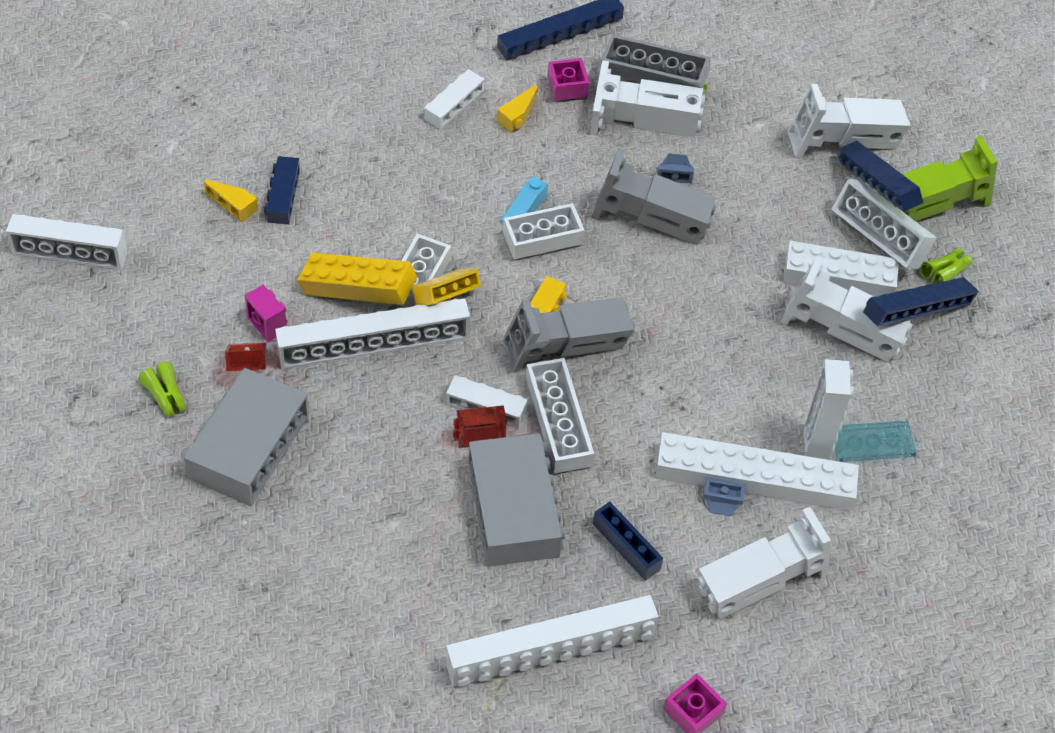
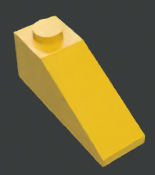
(515, 112)
(233, 199)

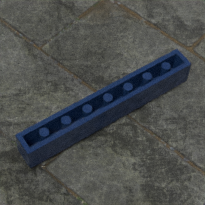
(559, 27)
(880, 176)
(920, 301)

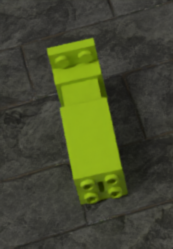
(948, 183)

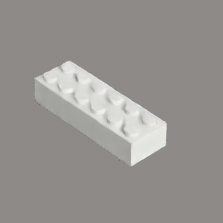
(884, 223)
(67, 241)
(847, 268)
(828, 408)
(559, 415)

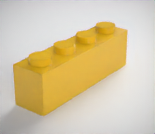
(446, 286)
(549, 295)

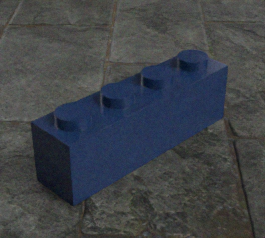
(282, 190)
(627, 541)

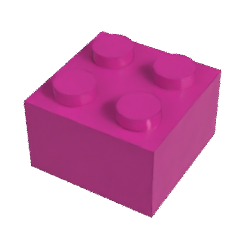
(568, 79)
(265, 311)
(694, 705)

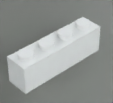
(454, 99)
(470, 394)

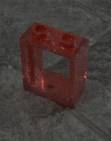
(238, 358)
(476, 418)

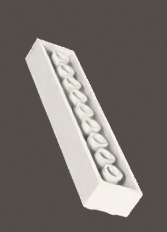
(372, 333)
(761, 470)
(551, 641)

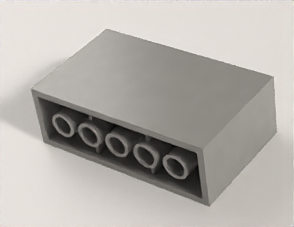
(246, 436)
(515, 499)

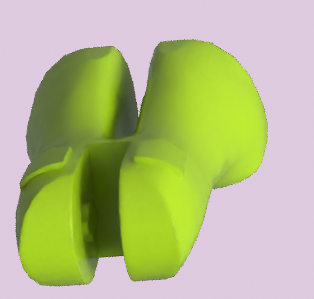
(945, 267)
(166, 372)

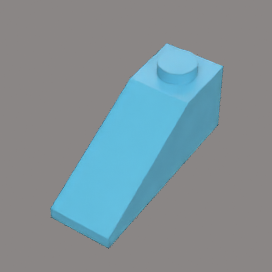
(528, 199)

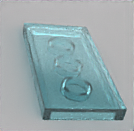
(875, 441)

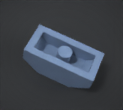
(676, 168)
(723, 496)

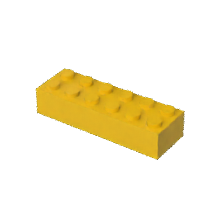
(357, 278)

